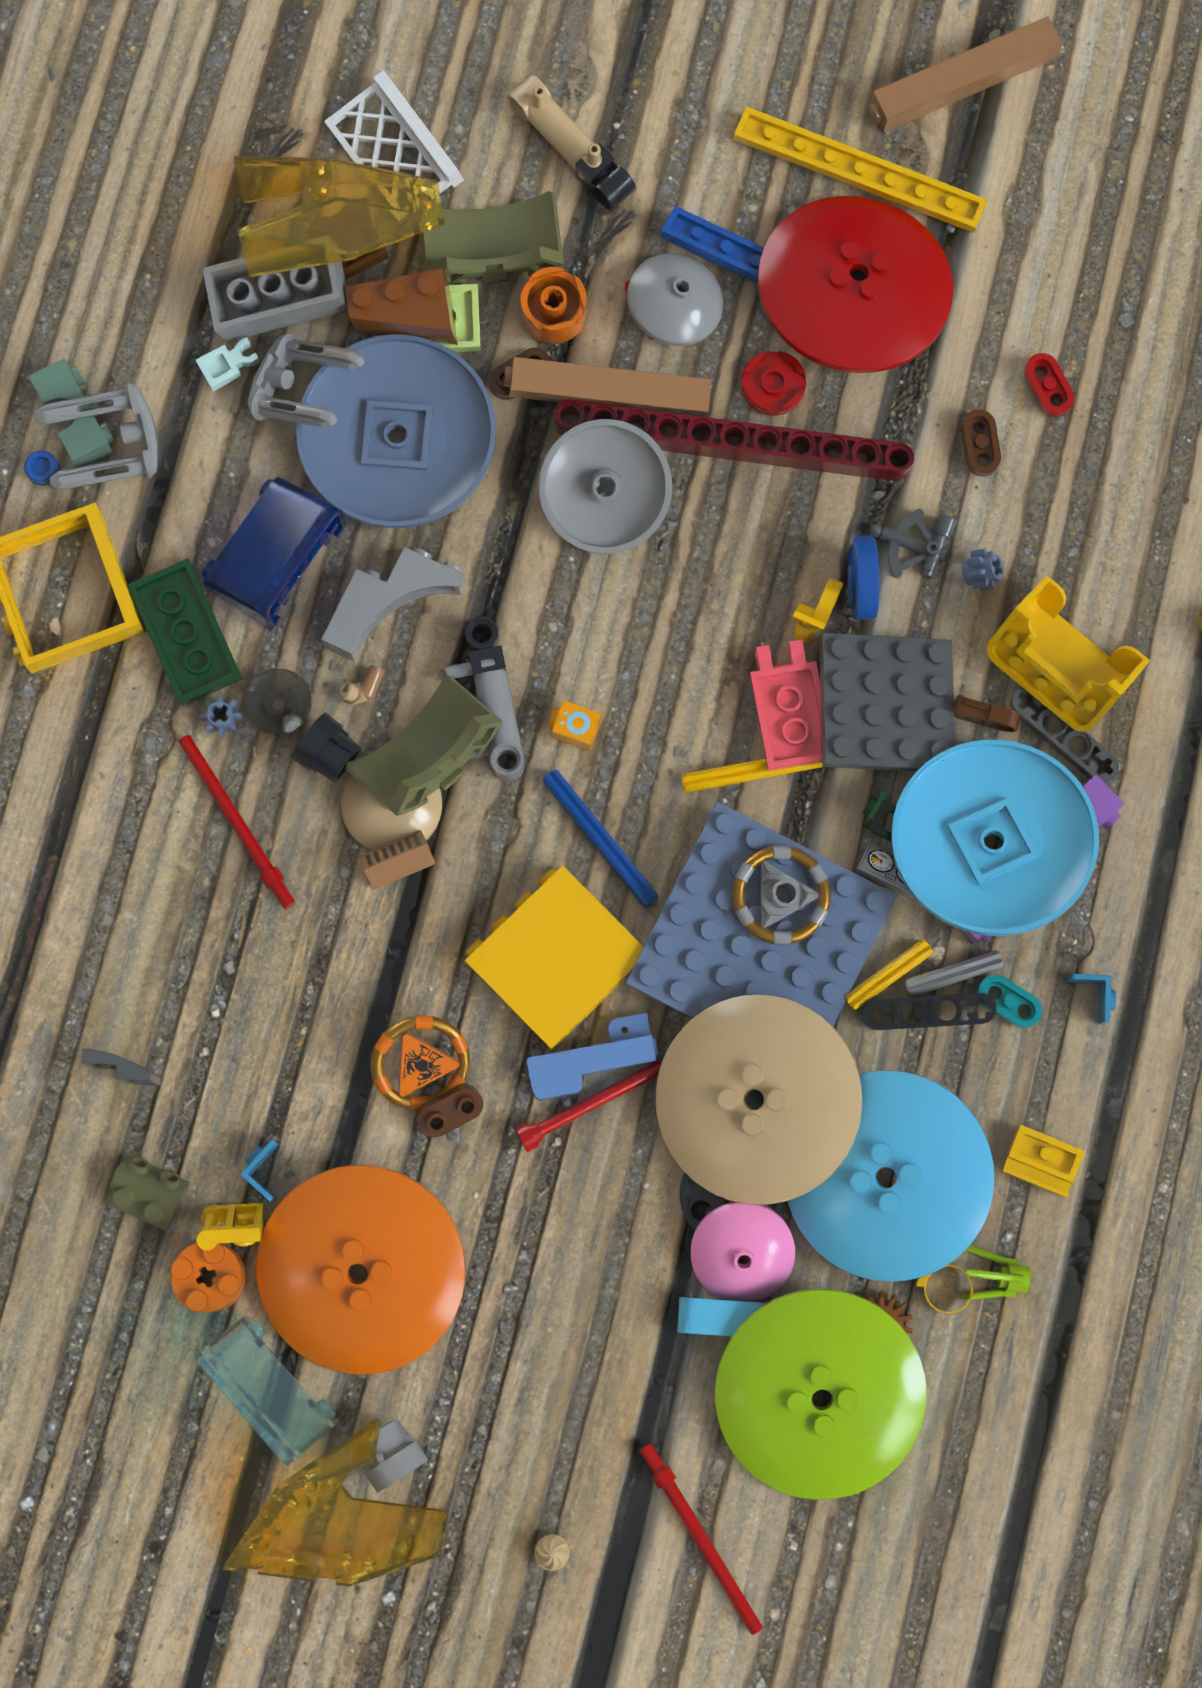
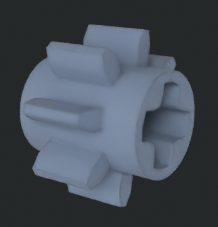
(982, 569)
(224, 708)

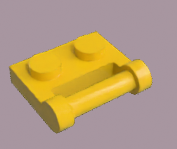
(242, 1225)

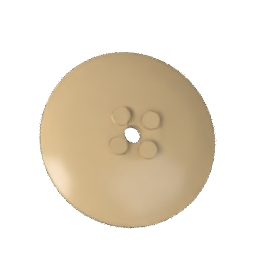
(807, 1091)

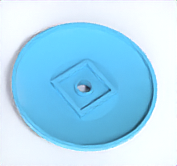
(1006, 793)
(939, 1188)

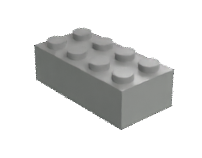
(272, 301)

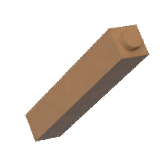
(965, 74)
(606, 385)

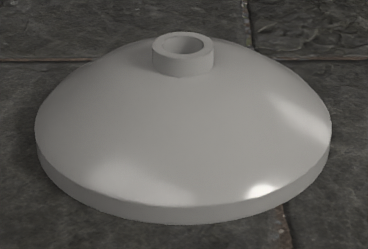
(666, 312)

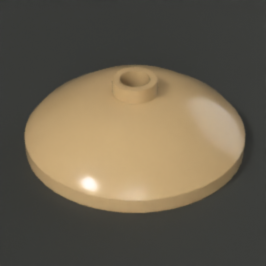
(376, 825)

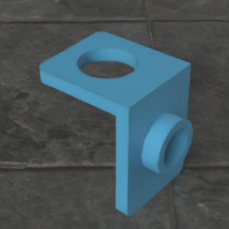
(1107, 996)
(255, 1160)

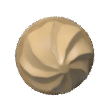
(552, 1552)

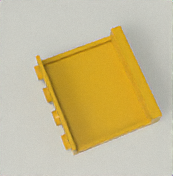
(555, 956)

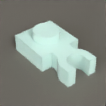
(223, 366)

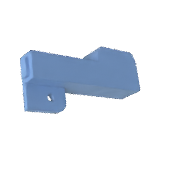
(562, 1072)

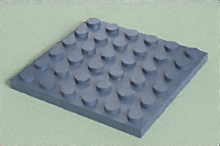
(707, 956)

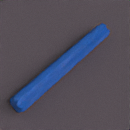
(600, 838)

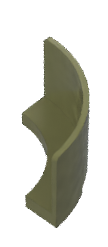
(495, 241)
(428, 750)

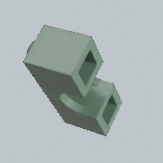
(84, 438)

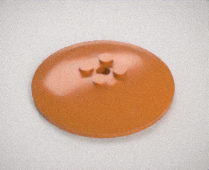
(368, 1220)

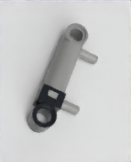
(494, 692)

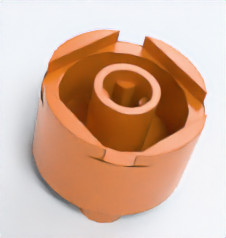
(555, 287)
(201, 1296)

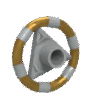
(781, 895)

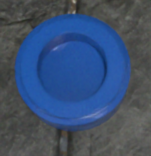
(40, 467)

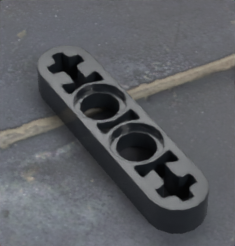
(929, 1015)

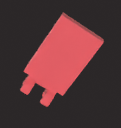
(788, 708)

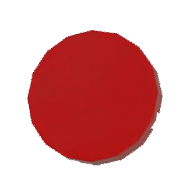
(773, 383)

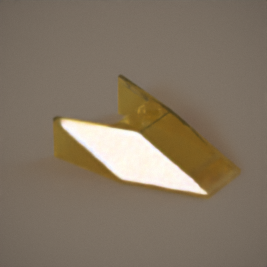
(343, 211)

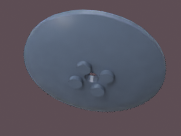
(406, 387)

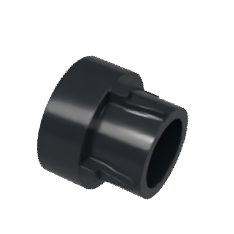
(326, 748)

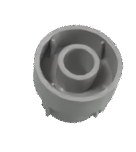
(394, 1457)

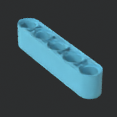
(713, 1315)

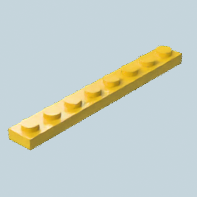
(860, 169)

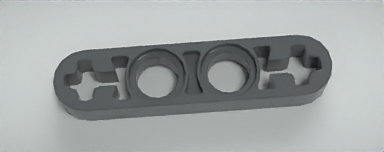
(1060, 739)

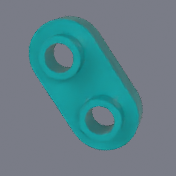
(1010, 999)

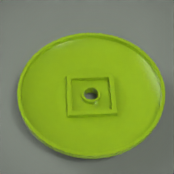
(809, 1345)

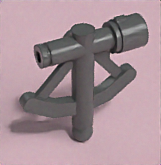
(931, 550)

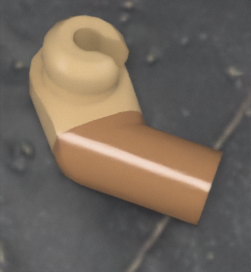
(365, 690)

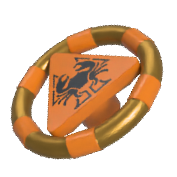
(419, 1060)

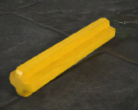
(888, 974)

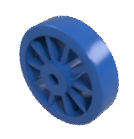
(863, 577)

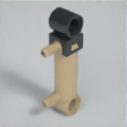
(591, 161)

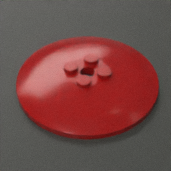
(849, 321)

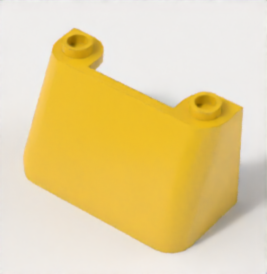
(1059, 661)

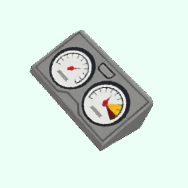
(880, 867)

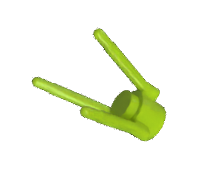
(1012, 1276)

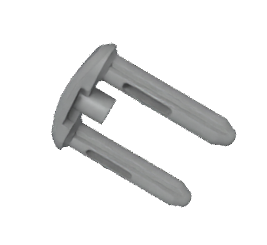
(274, 375)
(140, 430)

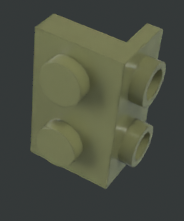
(146, 1191)

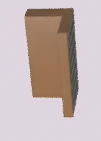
(397, 860)

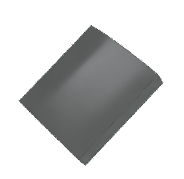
(125, 1069)

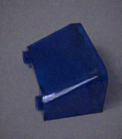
(272, 550)

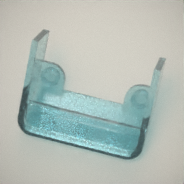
(265, 1391)

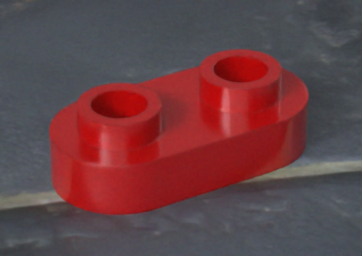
(1050, 386)

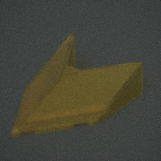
(322, 1531)

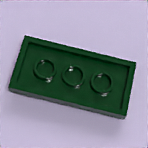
(184, 632)

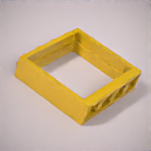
(46, 531)

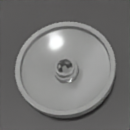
(605, 486)

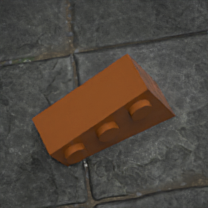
(404, 306)

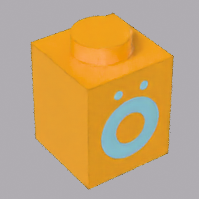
(575, 725)

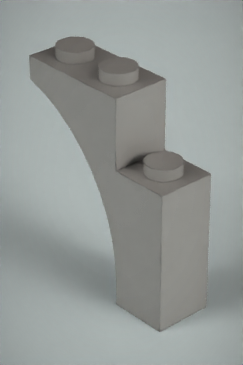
(371, 599)

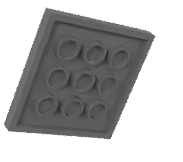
(885, 701)

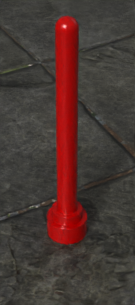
(533, 1133)

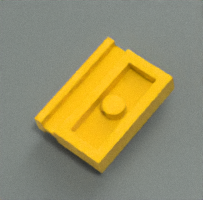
(1043, 1161)

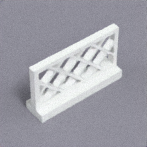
(409, 123)

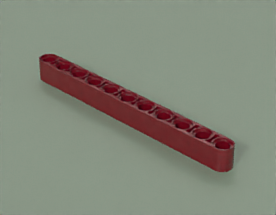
(750, 435)

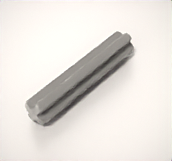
(953, 973)

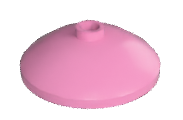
(738, 1231)

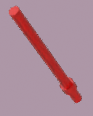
(270, 875)
(664, 1478)

